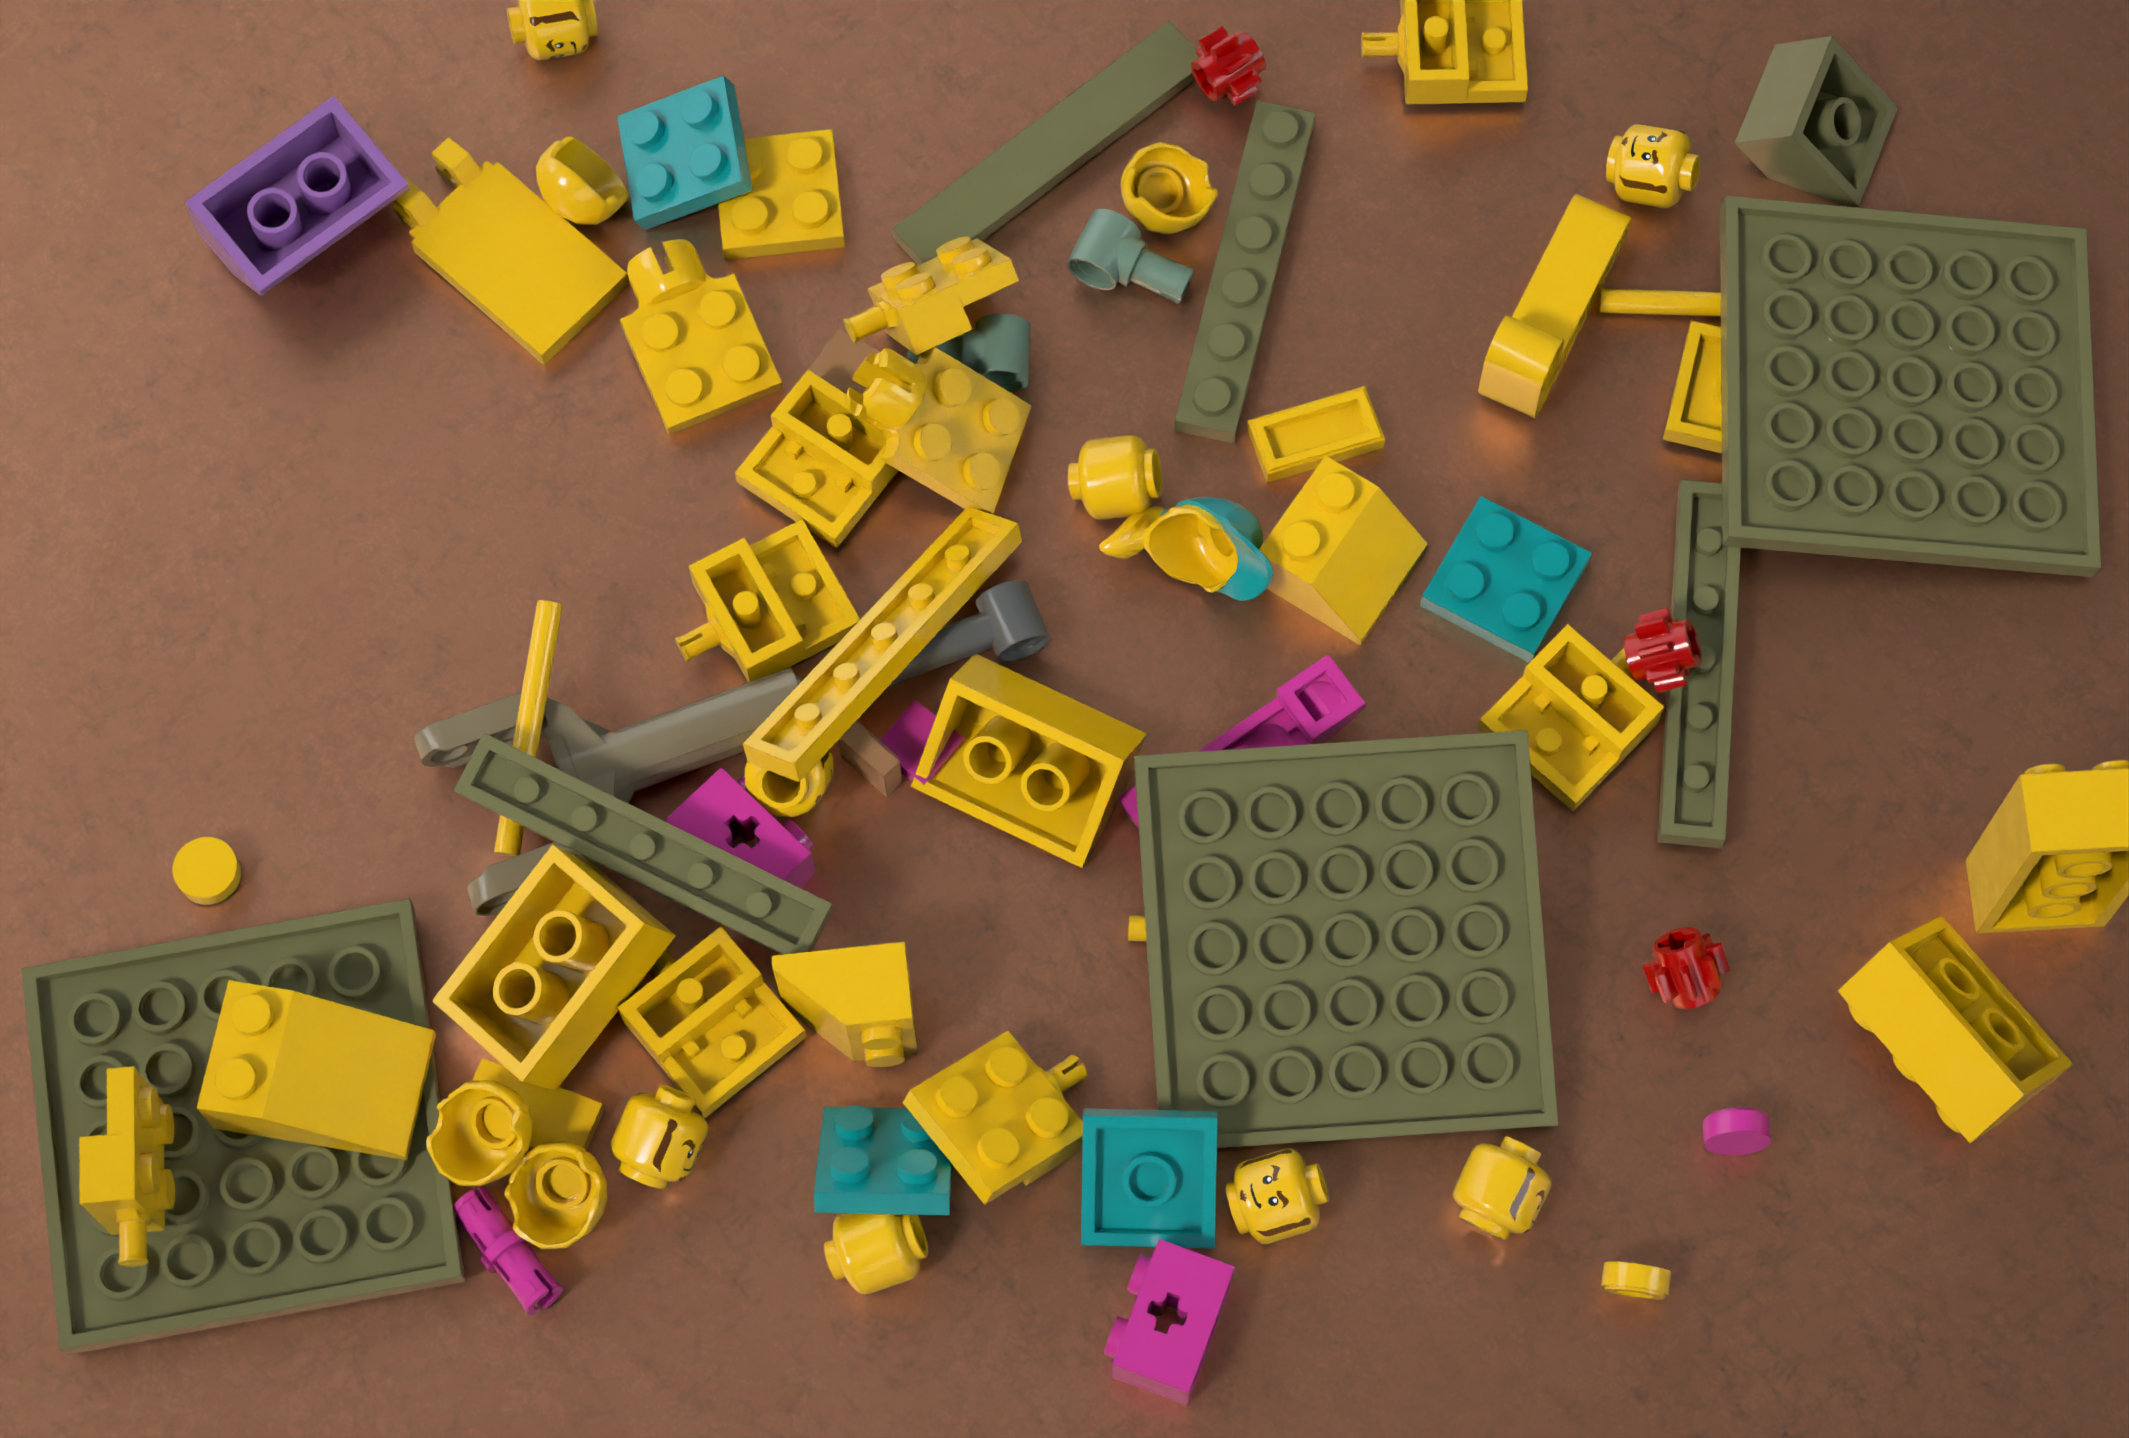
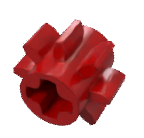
(1228, 66)
(1662, 650)
(1686, 968)

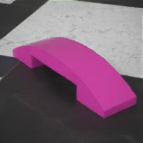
(1303, 713)

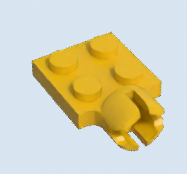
(694, 339)
(941, 423)

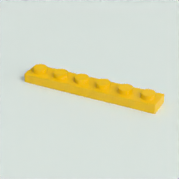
(882, 644)

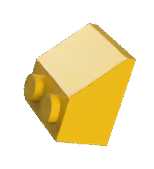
(1341, 550)
(853, 999)

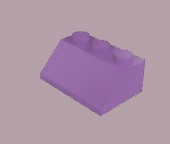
(295, 197)

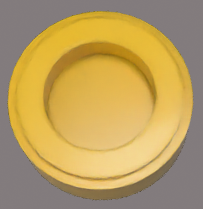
(206, 870)
(1636, 1280)

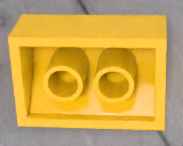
(1029, 759)
(1953, 1028)

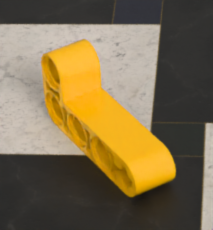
(1540, 334)

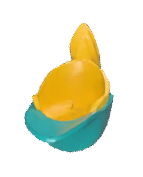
(1199, 543)

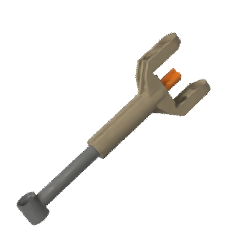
(698, 731)

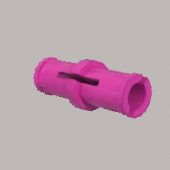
(506, 1251)

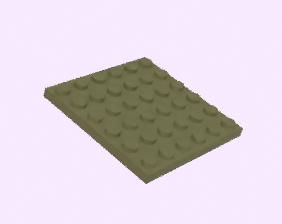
(1907, 387)
(1347, 938)
(254, 1217)

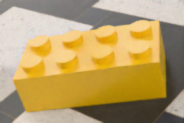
(2054, 851)

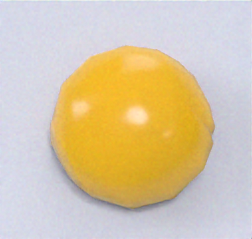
(579, 183)
(1166, 188)
(480, 1133)
(556, 1195)

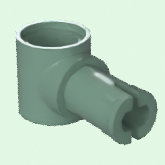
(1114, 253)
(994, 349)

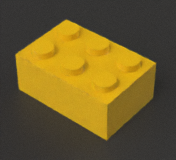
(553, 968)

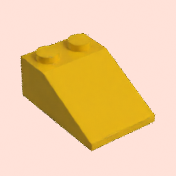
(314, 1072)

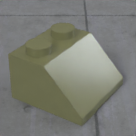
(1817, 121)

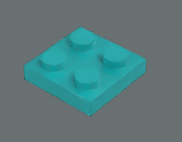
(684, 153)
(1505, 579)
(879, 1164)
(1148, 1177)

